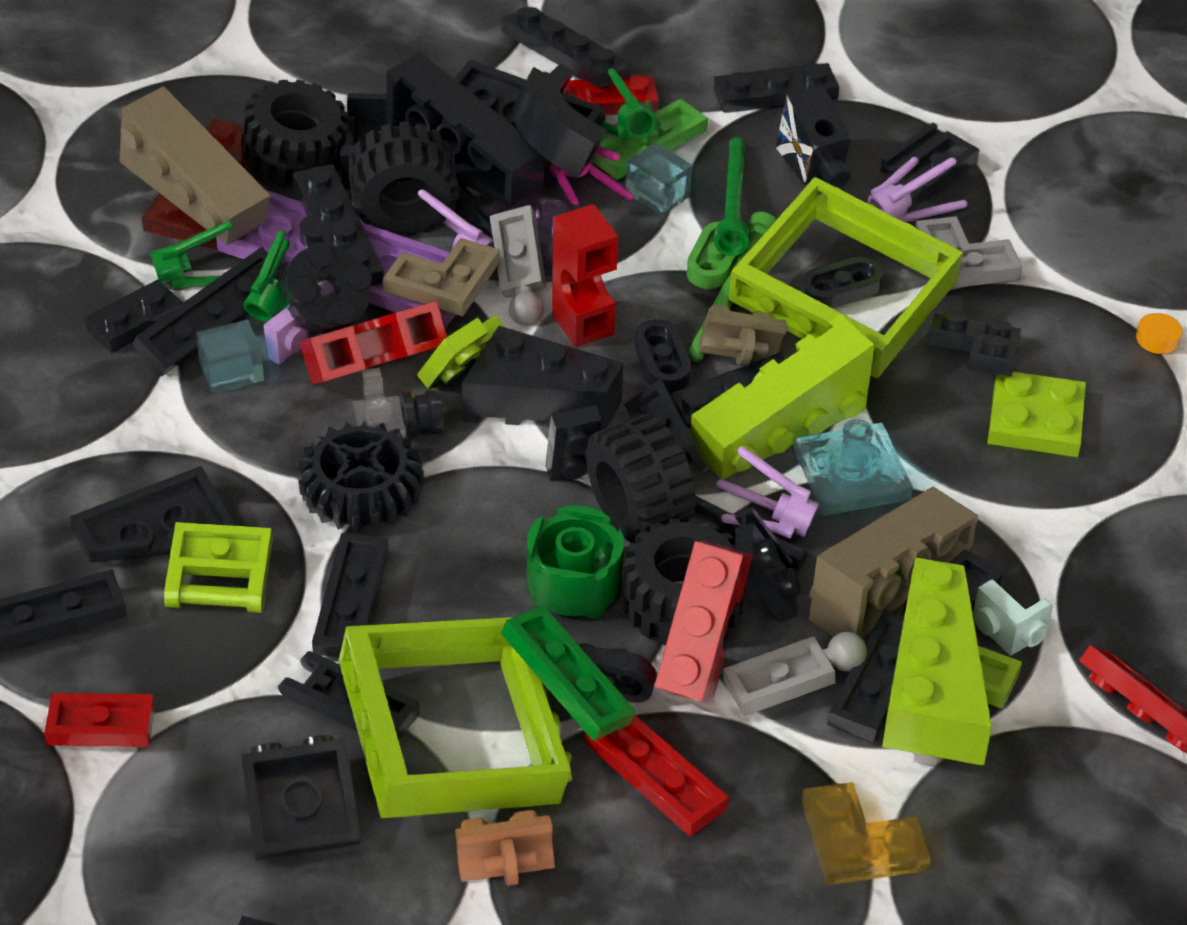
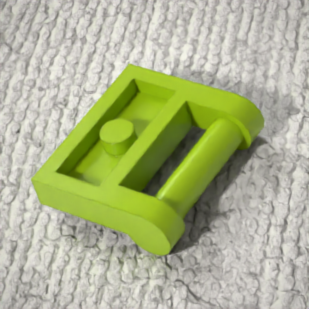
(220, 553)

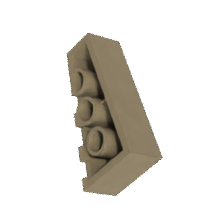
(190, 166)
(877, 562)

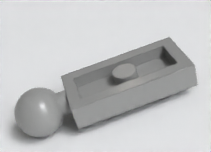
(520, 262)
(791, 671)

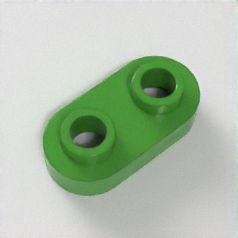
(705, 264)

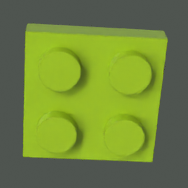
(1037, 413)

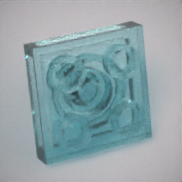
(853, 468)

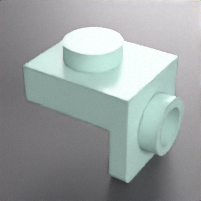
(1008, 621)

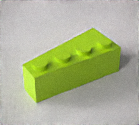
(788, 399)
(938, 679)

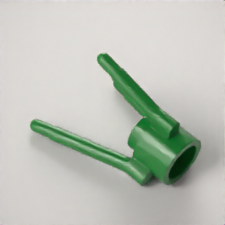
(634, 117)
(173, 260)
(266, 294)

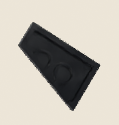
(146, 519)

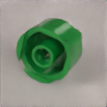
(575, 562)

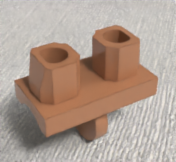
(504, 847)

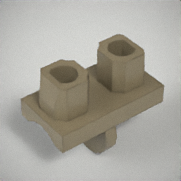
(741, 334)

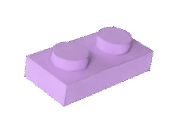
(285, 333)

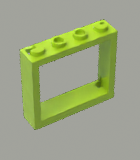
(864, 222)
(449, 643)

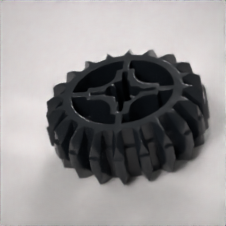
(361, 487)

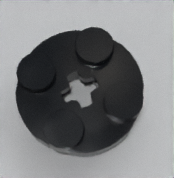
(339, 268)

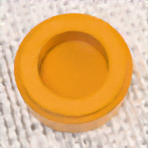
(1159, 333)

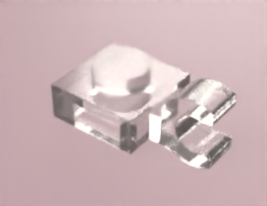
(376, 407)

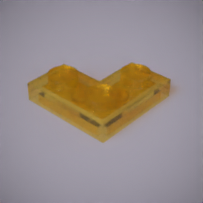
(856, 849)

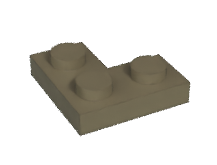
(451, 284)

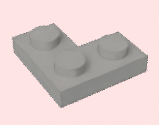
(981, 261)

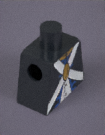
(814, 137)

